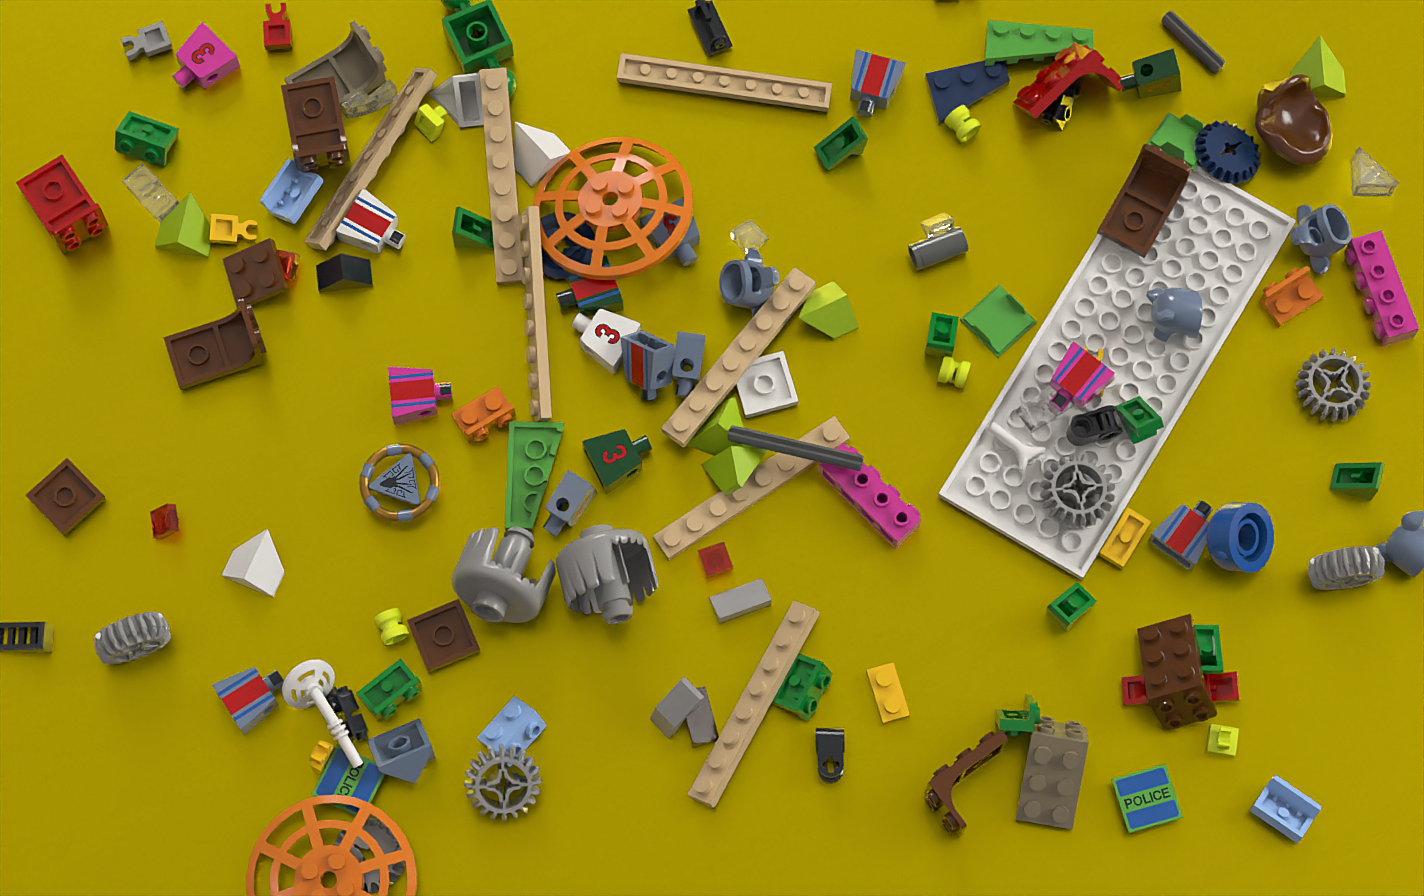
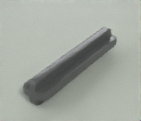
(1193, 41)

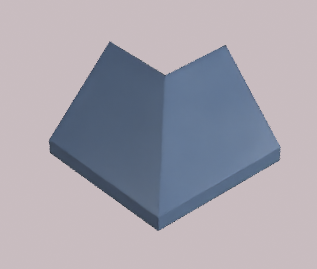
(402, 751)

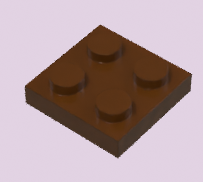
(256, 273)
(65, 496)
(443, 635)

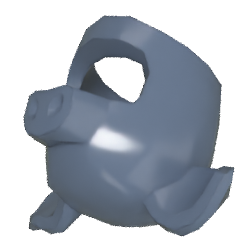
(1321, 234)
(748, 282)
(1175, 312)
(1406, 544)

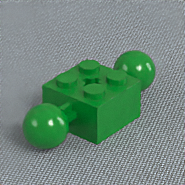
(492, 42)

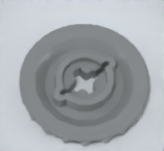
(387, 843)

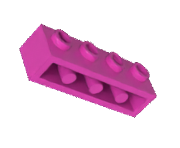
(1381, 288)
(873, 499)

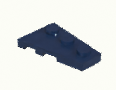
(964, 85)

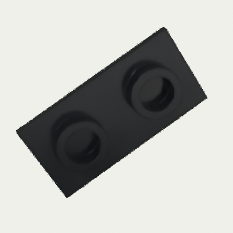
(709, 27)
(1060, 109)
(342, 703)

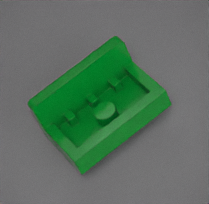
(389, 690)
(1019, 720)

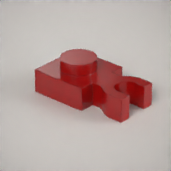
(277, 30)

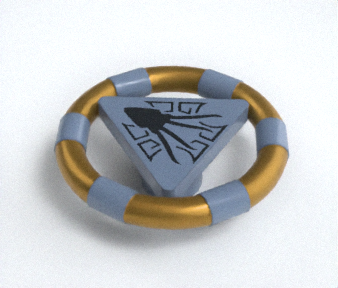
(399, 482)

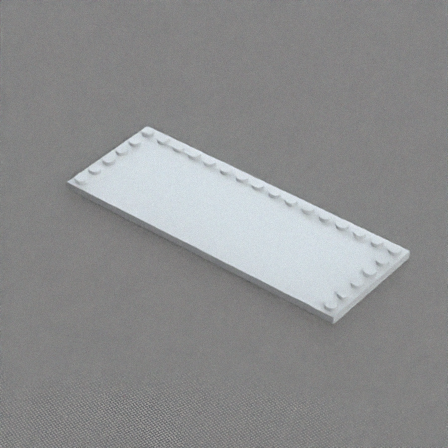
(1210, 244)

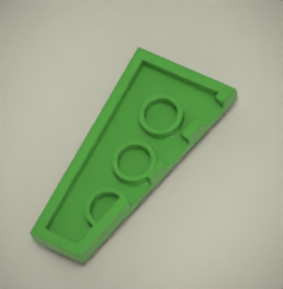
(1022, 41)
(529, 465)

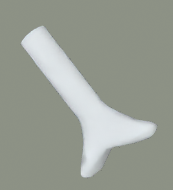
(1023, 451)

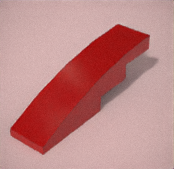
(1220, 687)

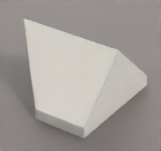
(461, 99)
(536, 152)
(256, 565)

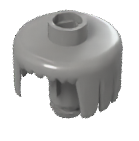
(605, 570)
(496, 586)

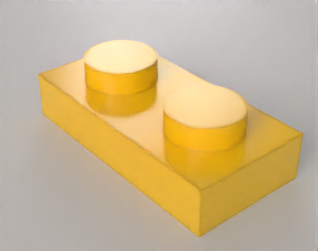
(1124, 538)
(887, 693)

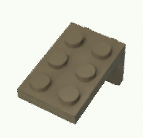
(352, 64)
(1053, 773)

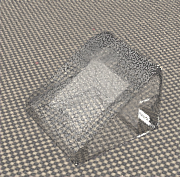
(937, 224)
(748, 236)

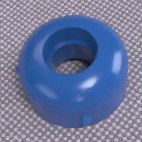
(1240, 536)

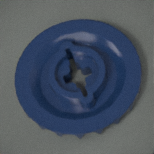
(1229, 167)
(574, 252)

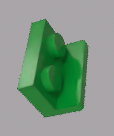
(145, 138)
(803, 686)

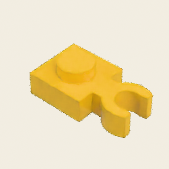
(226, 229)
(321, 756)

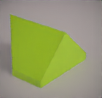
(1322, 69)
(185, 230)
(829, 311)
(714, 432)
(733, 467)

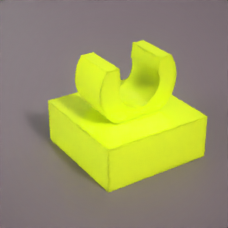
(430, 121)
(1222, 740)

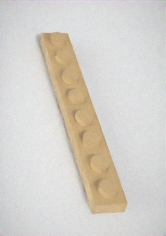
(724, 82)
(371, 157)
(501, 175)
(535, 305)
(738, 357)
(760, 483)
(753, 704)

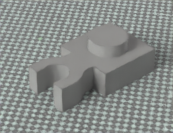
(151, 39)

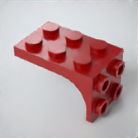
(1056, 78)
(62, 204)

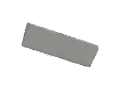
(740, 600)

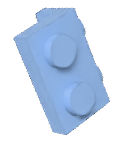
(290, 192)
(513, 725)
(1286, 808)

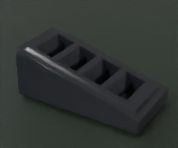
(40, 637)

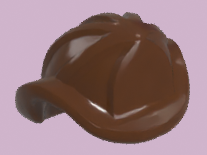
(1293, 120)

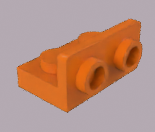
(1290, 296)
(483, 415)

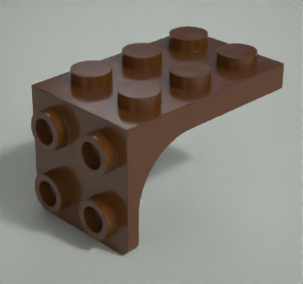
(315, 124)
(1145, 200)
(216, 348)
(1174, 673)
(945, 778)

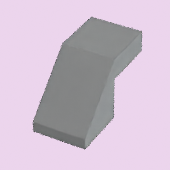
(676, 707)

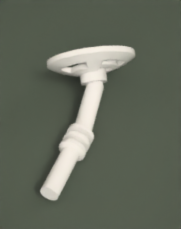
(317, 693)

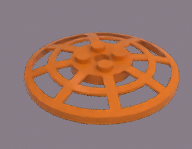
(616, 216)
(330, 857)

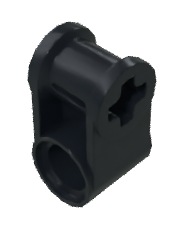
(1099, 426)
(830, 749)

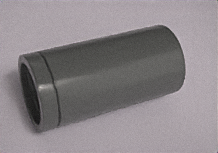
(938, 248)

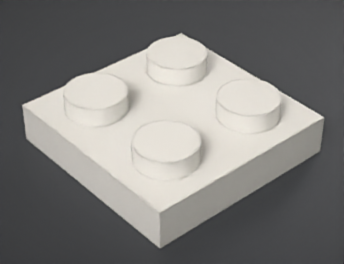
(766, 386)

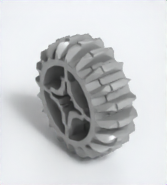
(1342, 391)
(1076, 469)
(1346, 568)
(132, 638)
(492, 781)

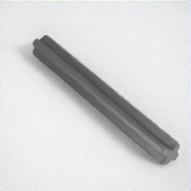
(795, 448)

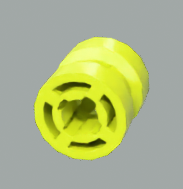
(962, 123)
(947, 370)
(391, 626)

